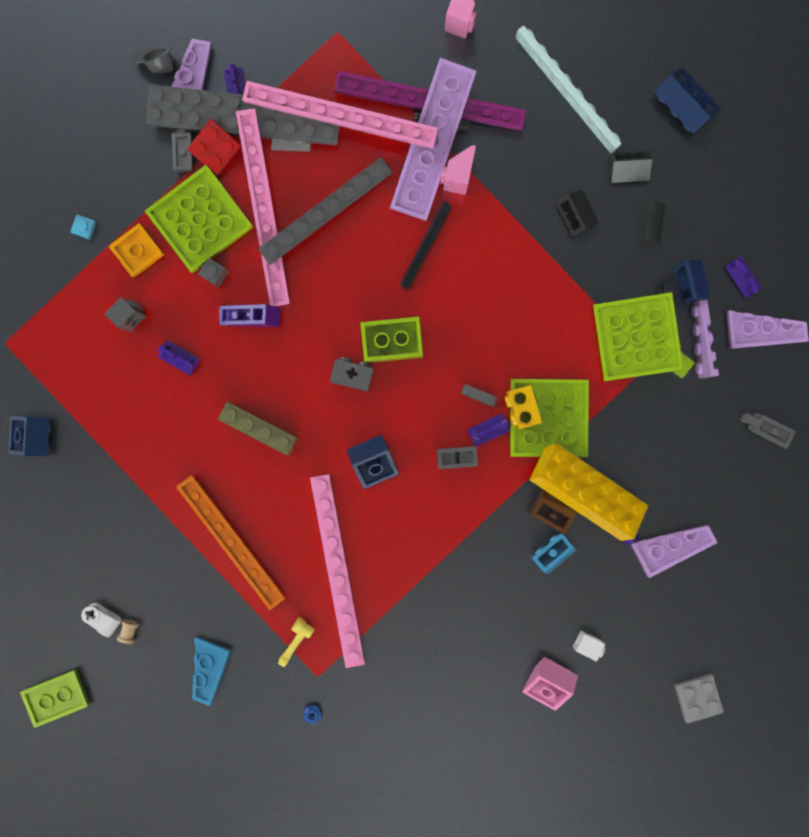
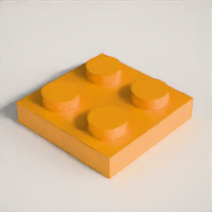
(136, 250)

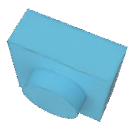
(83, 227)

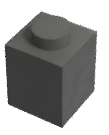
(213, 272)

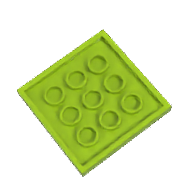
(199, 219)
(638, 337)
(563, 414)

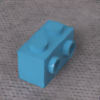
(554, 553)

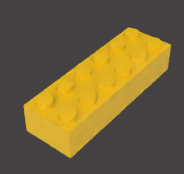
(589, 492)

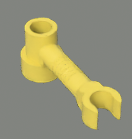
(302, 630)

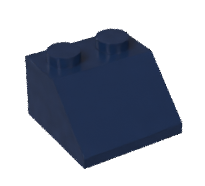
(692, 281)
(29, 436)
(372, 461)

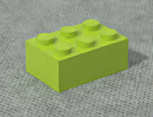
(391, 339)

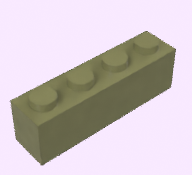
(258, 428)

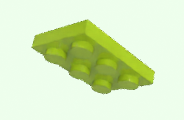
(55, 698)

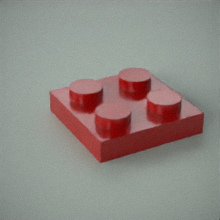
(214, 147)

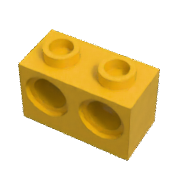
(529, 406)

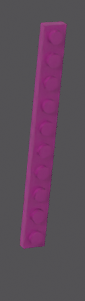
(415, 98)

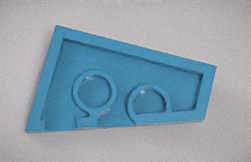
(209, 668)

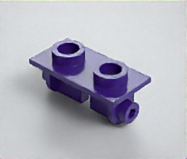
(234, 79)
(743, 277)
(178, 357)
(488, 430)

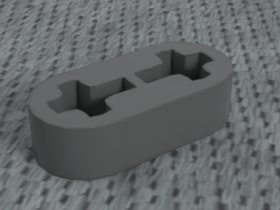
(479, 395)

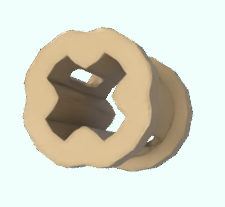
(127, 631)

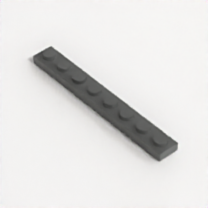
(324, 211)

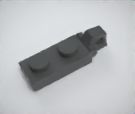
(181, 158)
(769, 429)

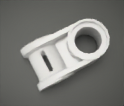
(103, 620)

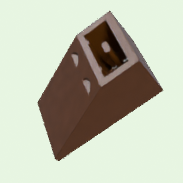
(552, 511)

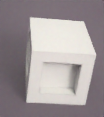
(589, 646)

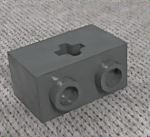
(360, 382)

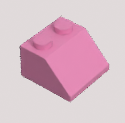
(460, 17)
(457, 173)
(550, 684)

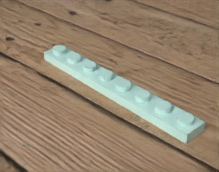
(567, 89)

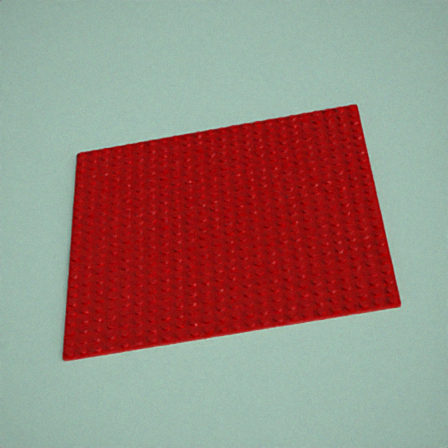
(486, 314)

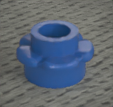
(307, 714)

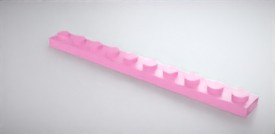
(339, 114)
(261, 202)
(337, 571)

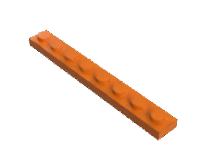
(231, 542)

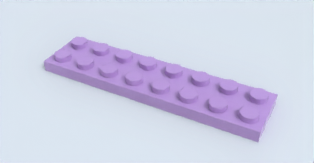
(425, 165)

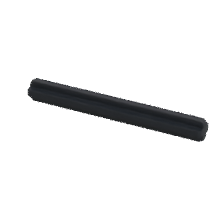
(425, 245)

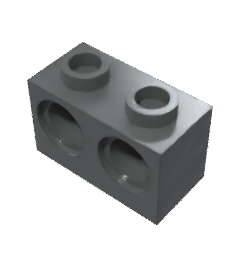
(126, 314)
(457, 457)

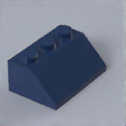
(687, 100)

